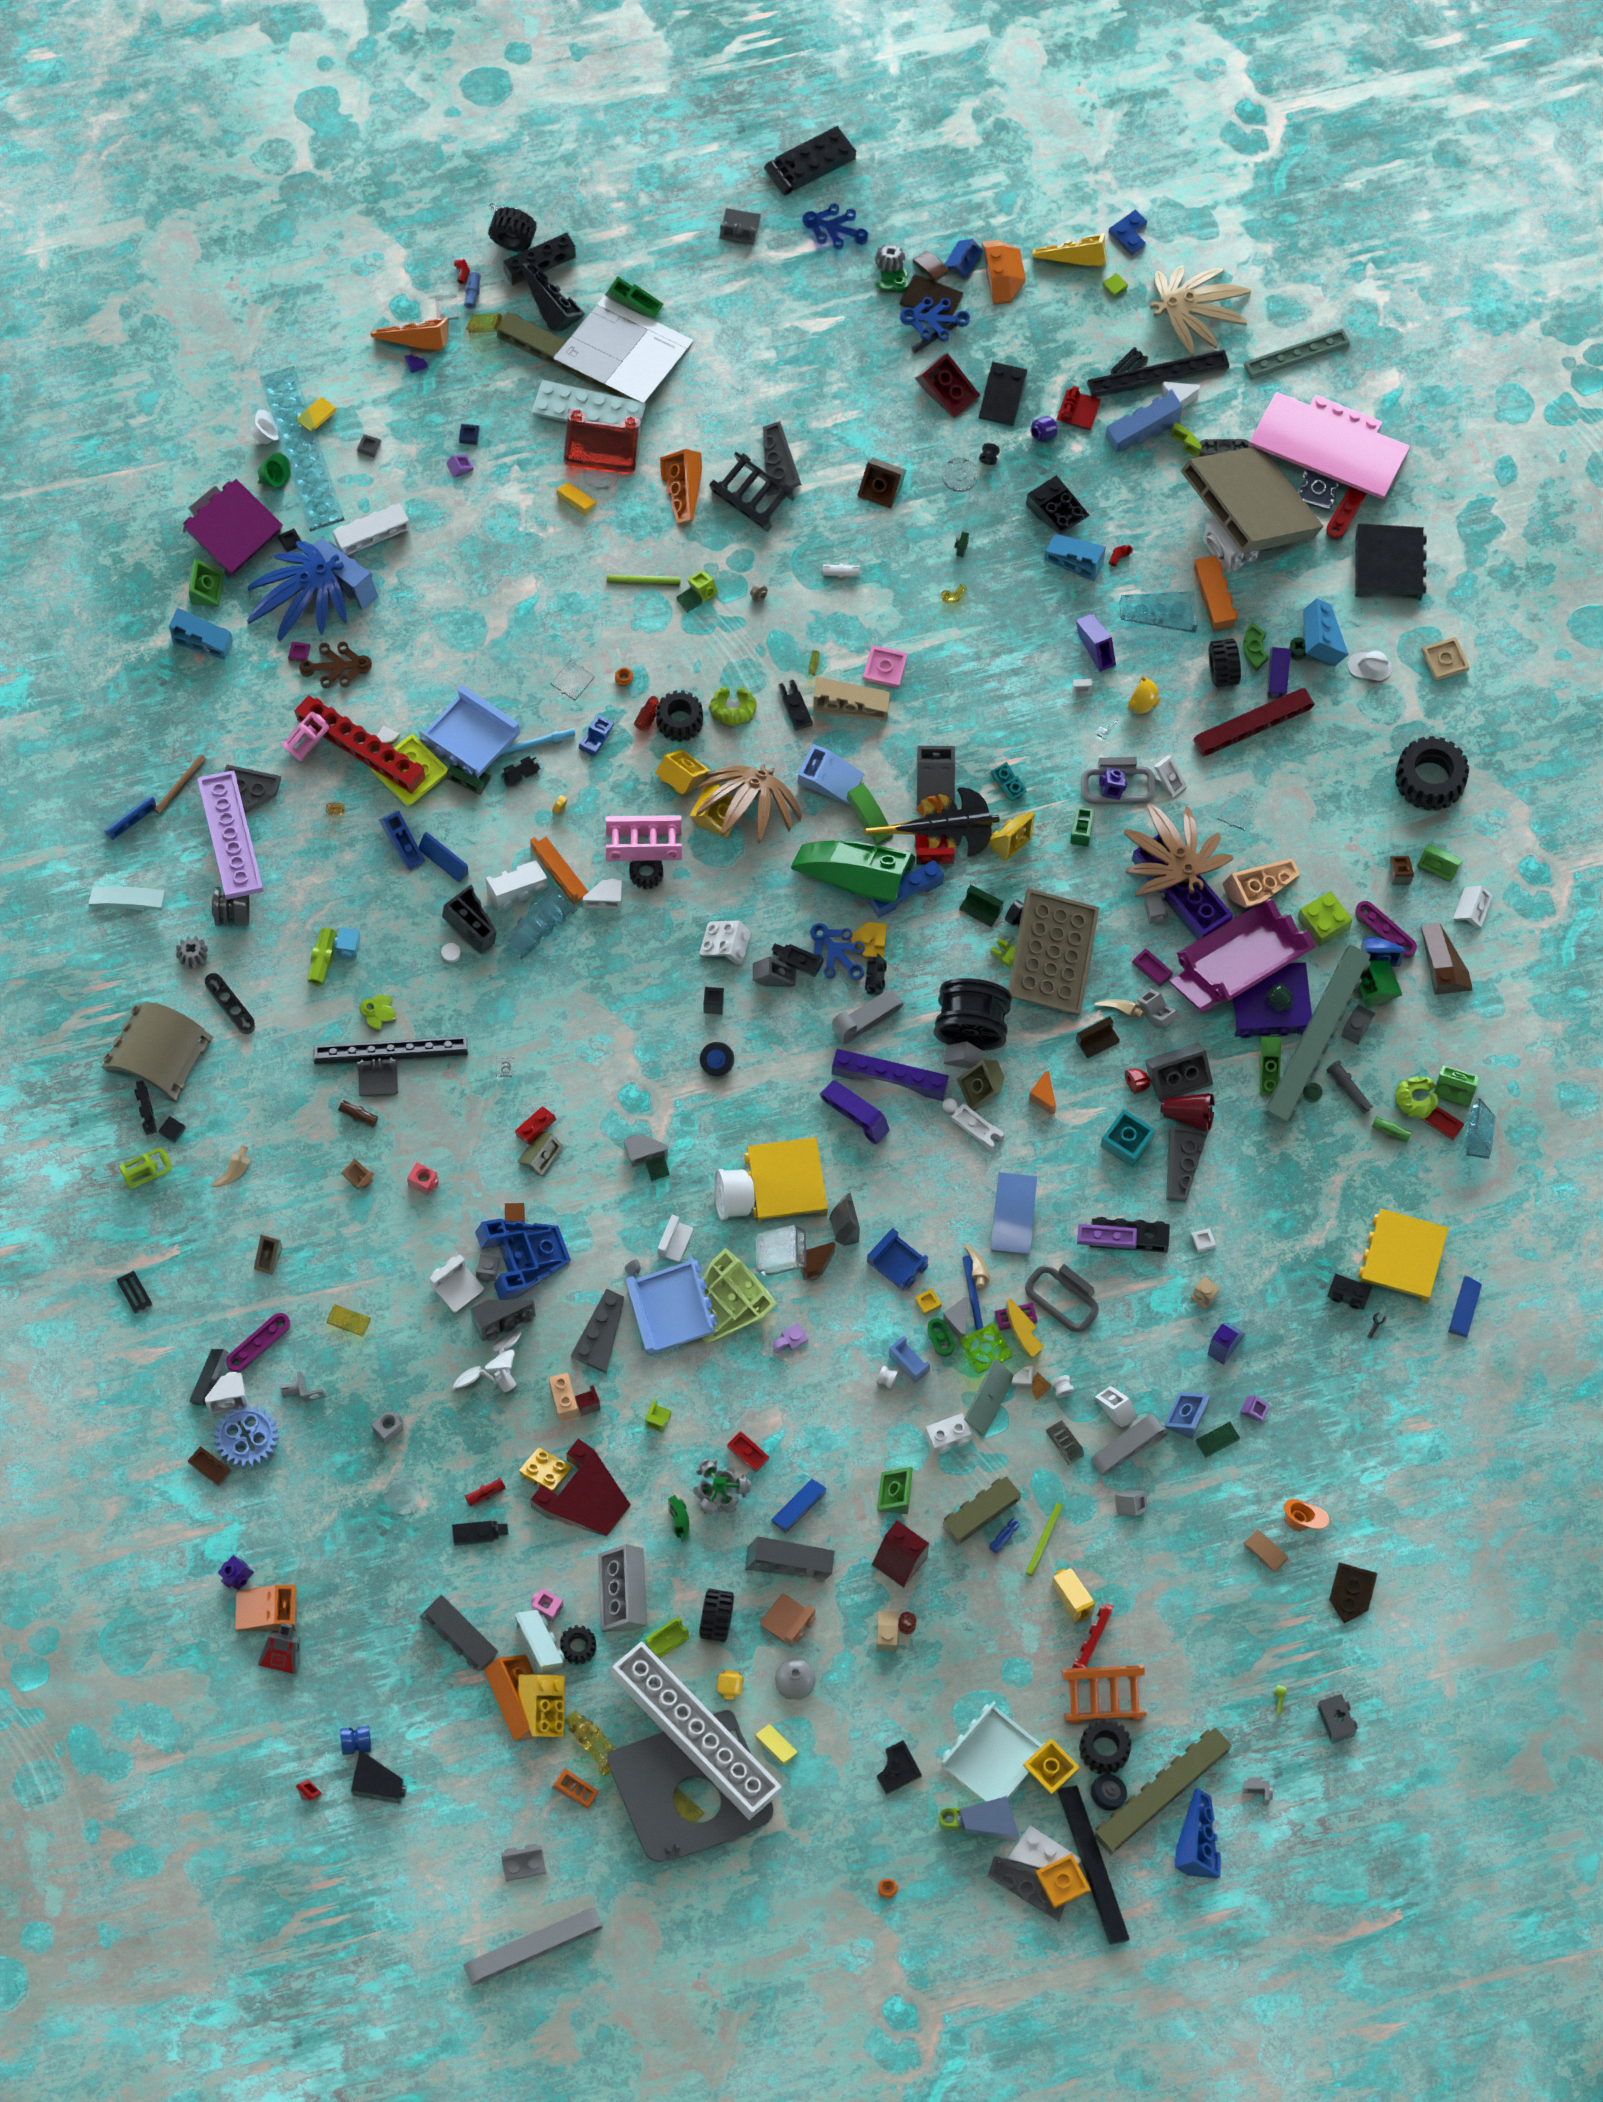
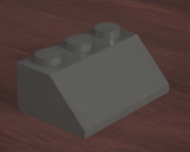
(1179, 1071)

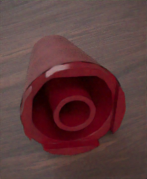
(1190, 1110)

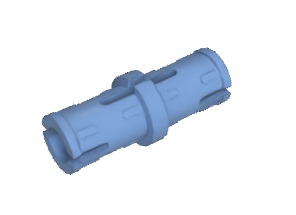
(472, 290)

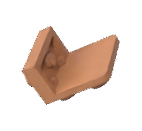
(788, 1619)

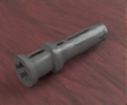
(1344, 1079)

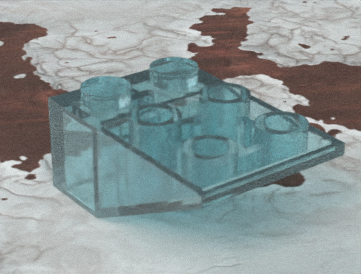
(1479, 1131)

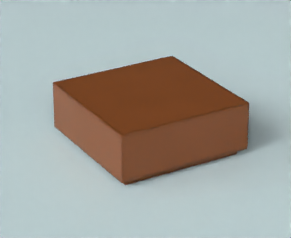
(515, 1212)

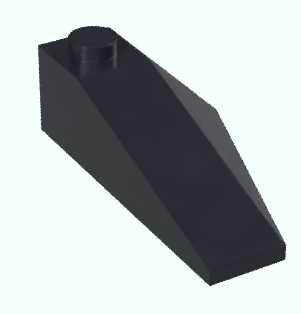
(553, 306)

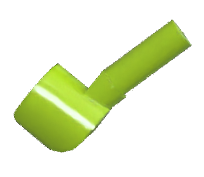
(1280, 1692)

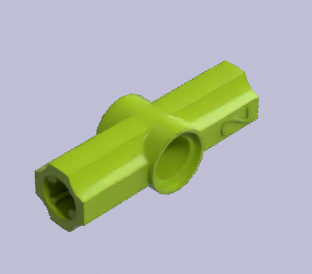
(321, 956)

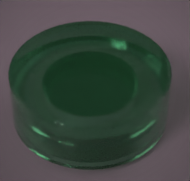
(1312, 1092)

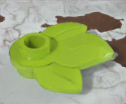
(380, 1011)

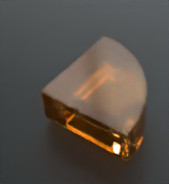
(1039, 1386)

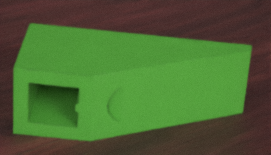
(1269, 1063)

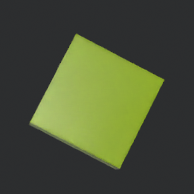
(1115, 285)

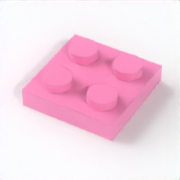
(885, 666)

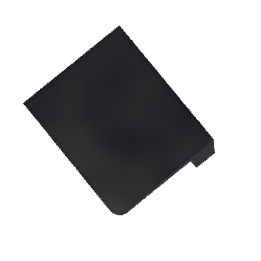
(713, 1000)

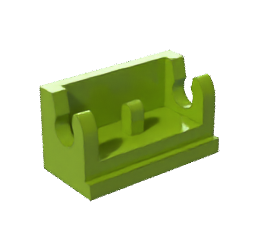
(667, 1638)

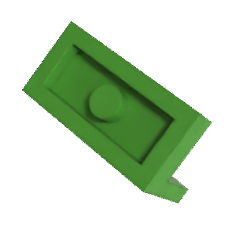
(1439, 862)

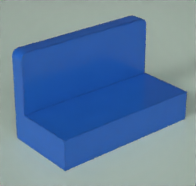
(964, 257)

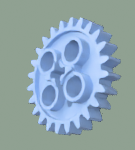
(229, 1444)

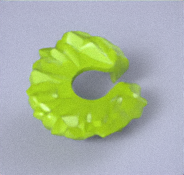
(732, 716)
(1410, 1106)

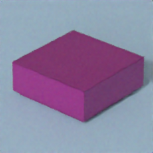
(299, 651)

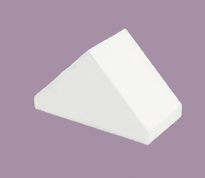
(1185, 392)

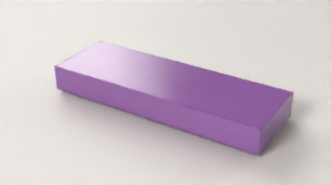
(1107, 1236)

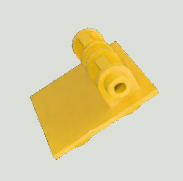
(544, 1469)

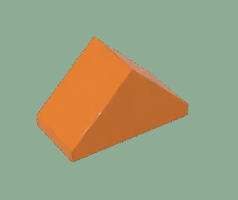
(1043, 1094)

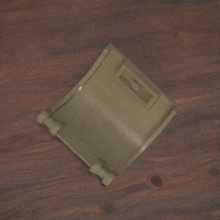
(158, 1047)

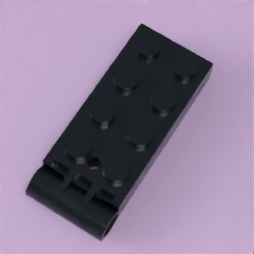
(810, 160)

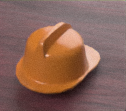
(1304, 1516)

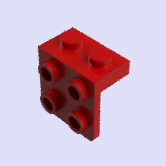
(941, 854)

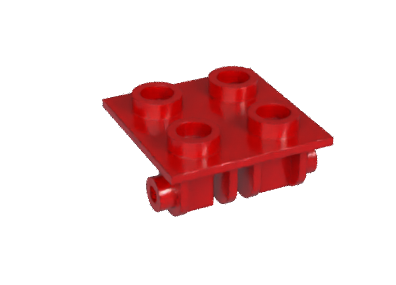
(1078, 408)

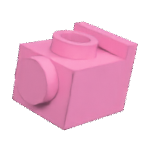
(546, 1597)

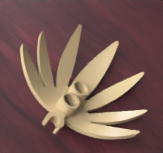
(1181, 301)

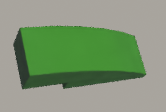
(868, 811)

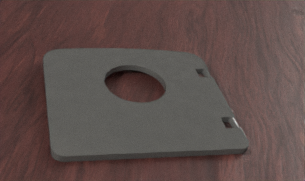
(646, 1780)

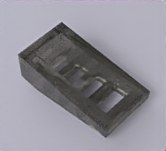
(1070, 1453)

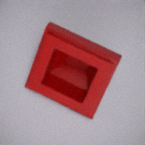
(308, 1790)

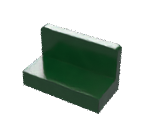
(468, 781)
(981, 906)

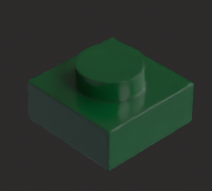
(961, 544)

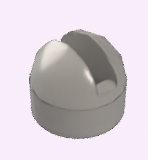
(632, 1267)

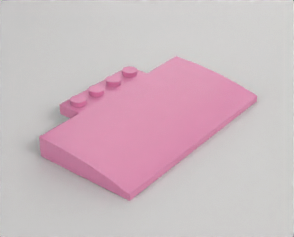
(1331, 442)

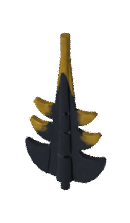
(971, 821)

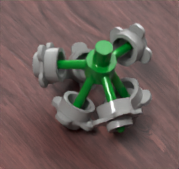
(720, 1483)

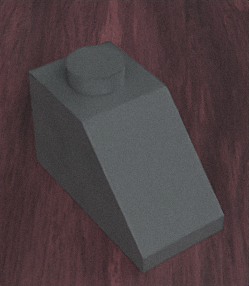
(773, 973)
(1357, 1024)

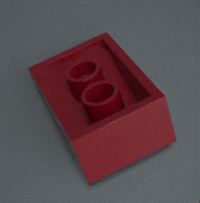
(947, 385)

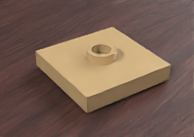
(1445, 659)

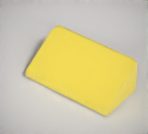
(775, 1745)

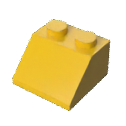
(681, 771)
(713, 817)

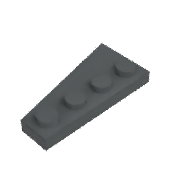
(778, 458)
(1183, 1159)
(598, 1337)
(1023, 1883)

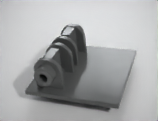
(739, 226)
(377, 1077)

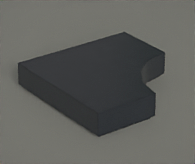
(900, 1768)

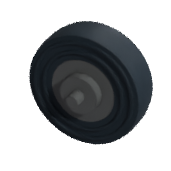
(1109, 1792)

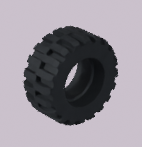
(1439, 753)

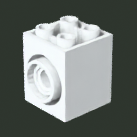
(1224, 547)

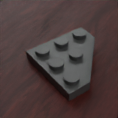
(254, 786)

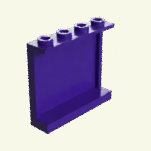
(1256, 1017)

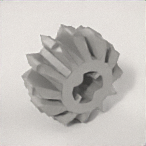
(890, 258)
(191, 952)

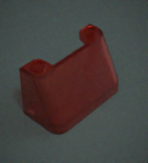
(602, 444)

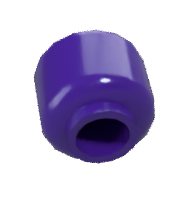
(1044, 428)

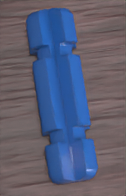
(1004, 1535)

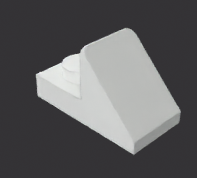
(1169, 776)

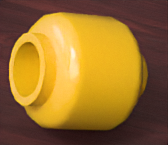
(729, 1684)

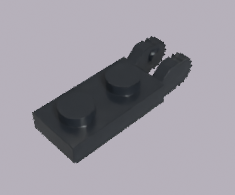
(795, 706)

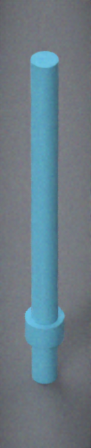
(554, 737)

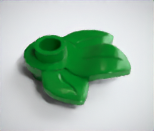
(894, 280)

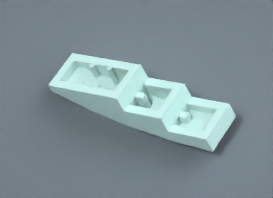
(127, 898)

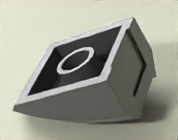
(845, 1221)

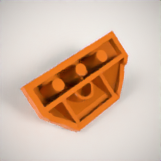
(1003, 270)

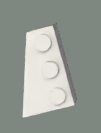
(516, 885)

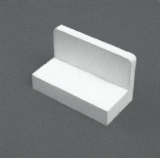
(1473, 905)
(674, 1240)

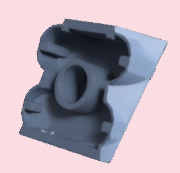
(1318, 489)

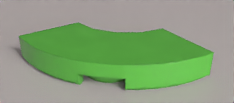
(1253, 647)

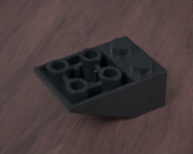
(1056, 505)

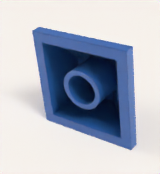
(1383, 950)

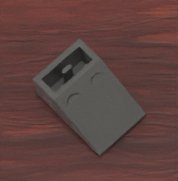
(935, 772)
(501, 1315)

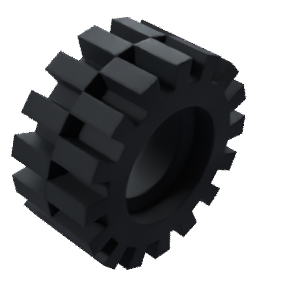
(649, 880)
(584, 1634)

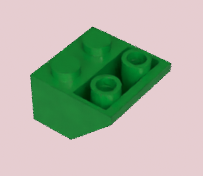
(1379, 984)

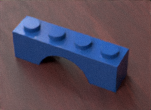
(922, 879)

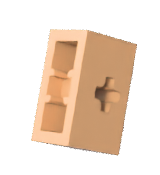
(563, 1396)

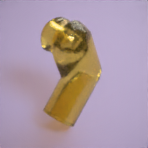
(950, 597)

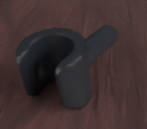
(1376, 1324)

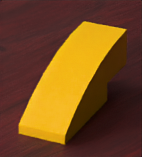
(1022, 1329)

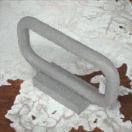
(1124, 764)

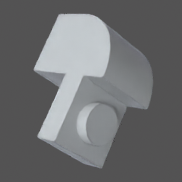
(1156, 1009)

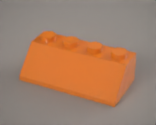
(504, 1681)

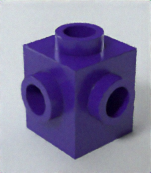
(1113, 783)
(235, 1572)

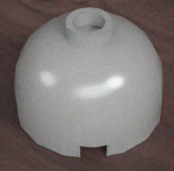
(795, 1679)

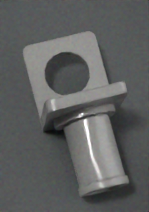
(300, 1388)

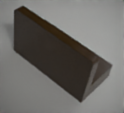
(1097, 1037)

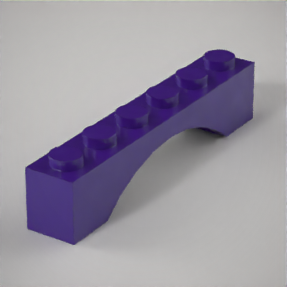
(860, 1066)

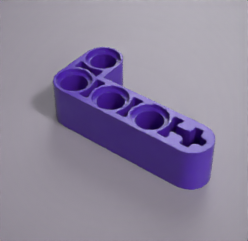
(857, 1110)

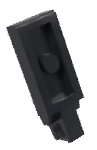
(798, 958)
(146, 1109)
(478, 1532)

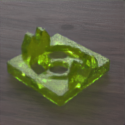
(993, 1331)

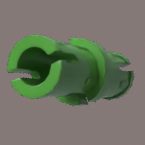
(1391, 1129)

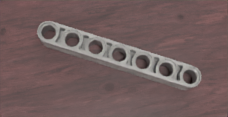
(533, 1946)

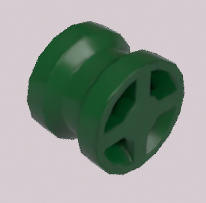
(1297, 653)

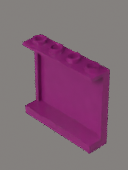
(233, 526)

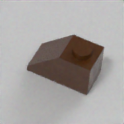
(817, 1260)

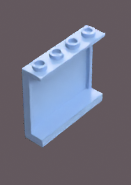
(471, 733)
(672, 1306)

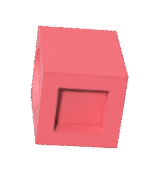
(421, 1171)

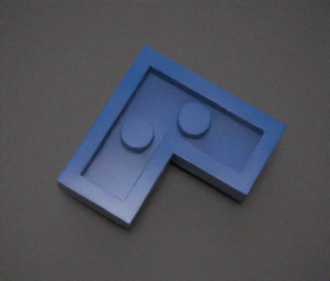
(1125, 232)

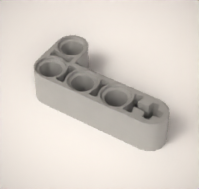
(866, 1017)
(1129, 1443)

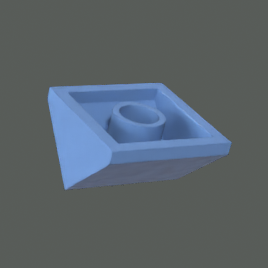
(1187, 1413)

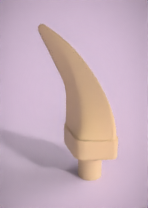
(1128, 1007)
(237, 1166)
(980, 1270)

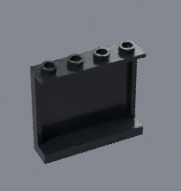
(1390, 559)

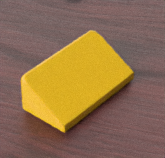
(320, 411)
(576, 498)

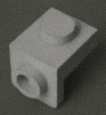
(1255, 1786)

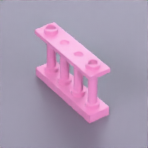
(643, 826)

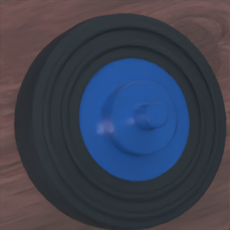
(717, 1059)

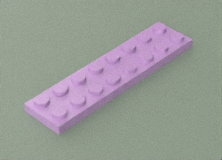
(230, 835)

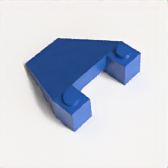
(528, 1253)

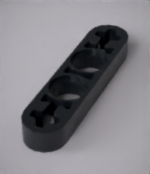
(232, 1002)

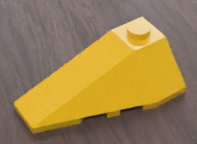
(1087, 252)

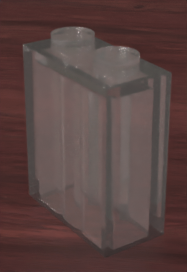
(780, 1250)

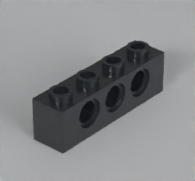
(542, 256)
(1159, 1229)

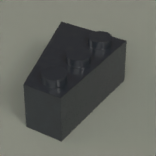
(470, 920)

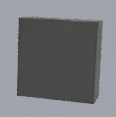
(368, 445)

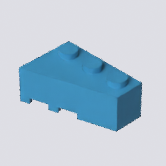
(1323, 633)
(199, 634)

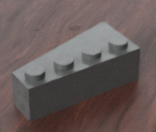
(789, 1558)
(459, 1633)

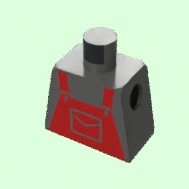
(281, 1650)

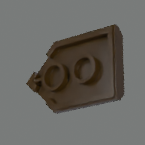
(1352, 1591)

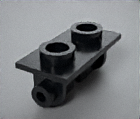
(513, 773)
(877, 967)

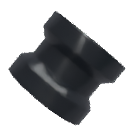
(989, 454)

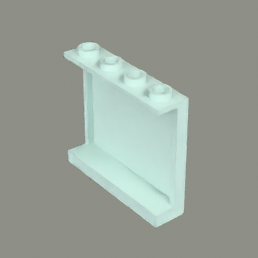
(991, 1755)

